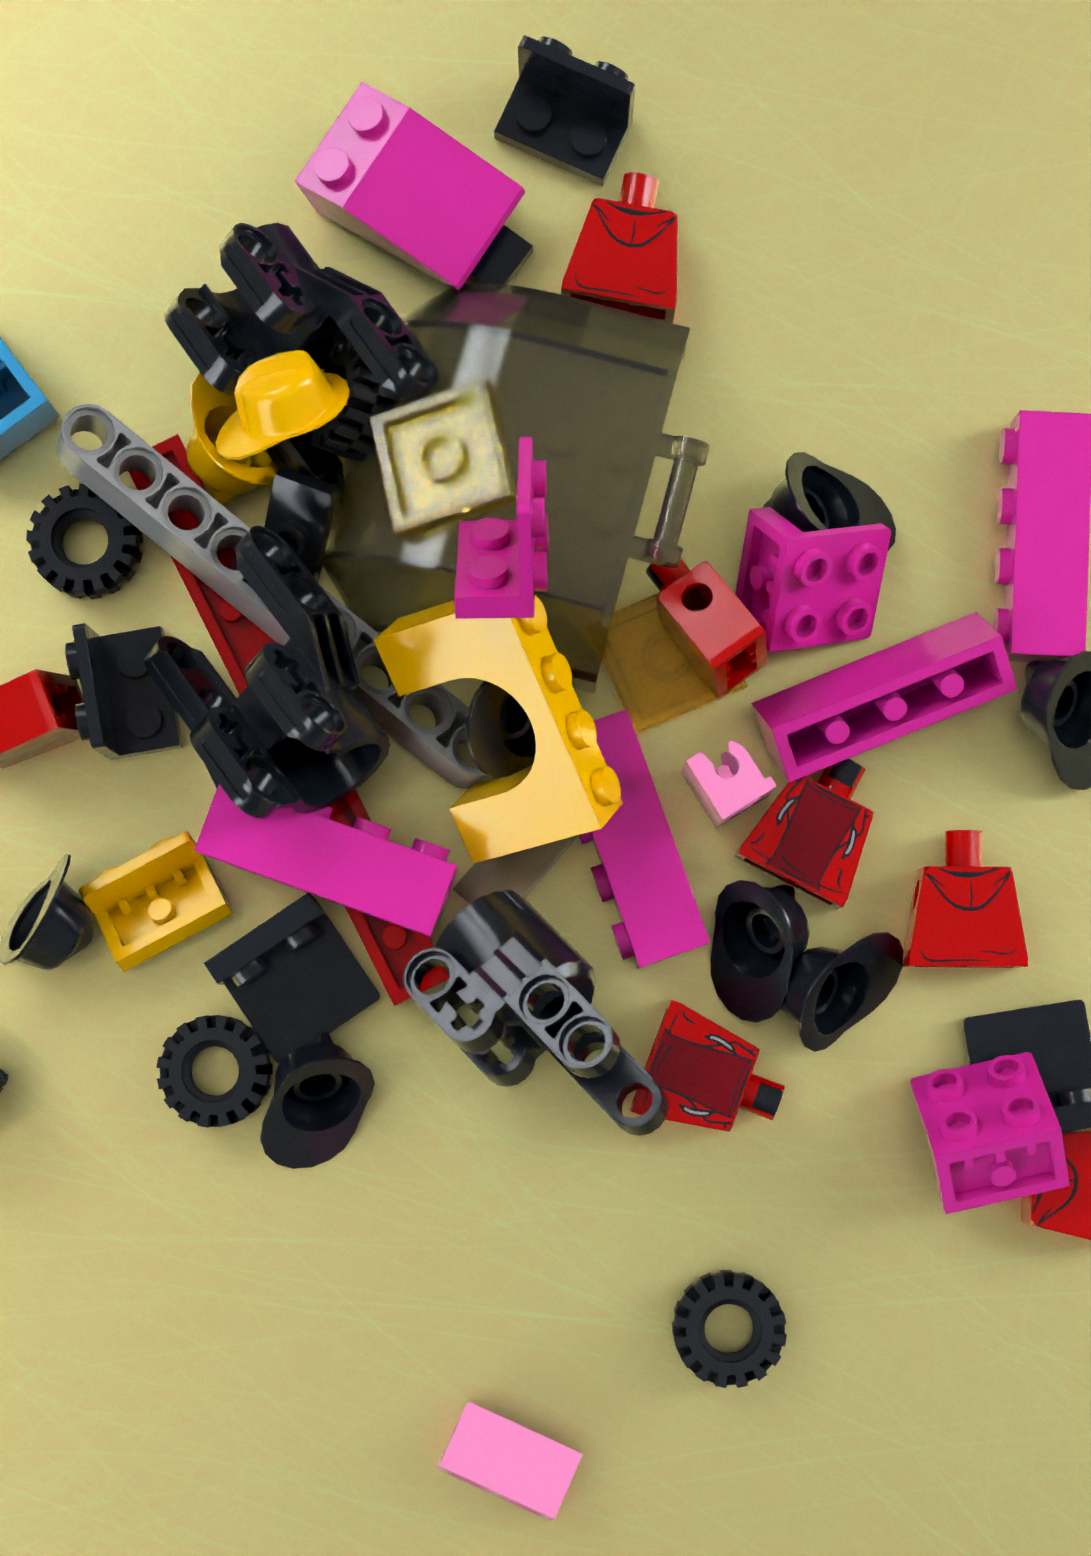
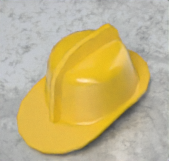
(279, 401)
(223, 476)

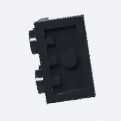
(567, 109)
(122, 703)
(294, 977)
(1060, 1047)

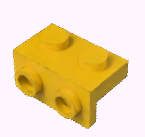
(155, 900)

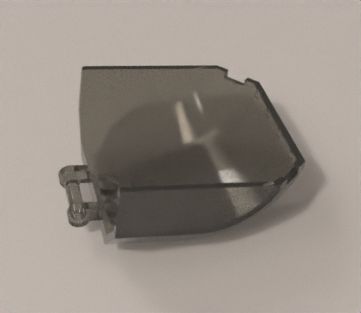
(595, 401)

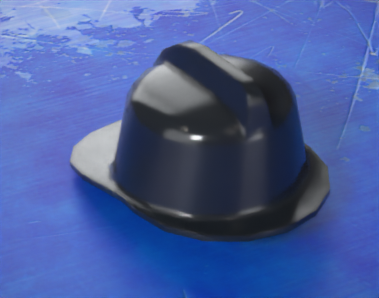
(826, 498)
(1059, 714)
(499, 732)
(48, 924)
(754, 947)
(840, 987)
(315, 1104)

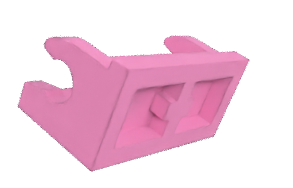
(731, 788)
(509, 1461)

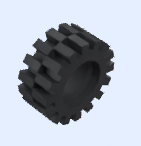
(351, 430)
(75, 578)
(177, 1071)
(738, 1366)

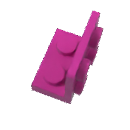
(506, 559)
(811, 583)
(991, 1132)

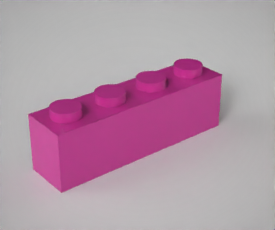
(1045, 535)
(884, 696)
(641, 859)
(334, 861)

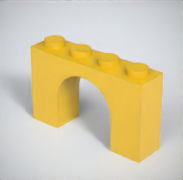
(569, 783)

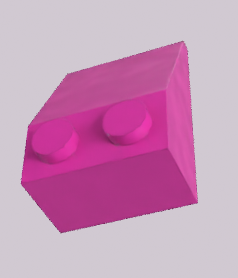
(408, 187)

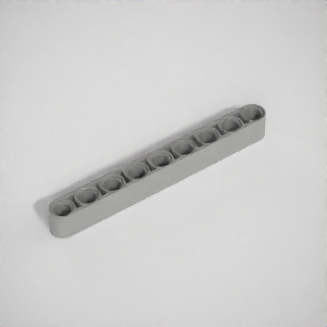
(222, 530)

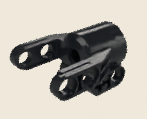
(291, 306)
(298, 725)
(532, 999)

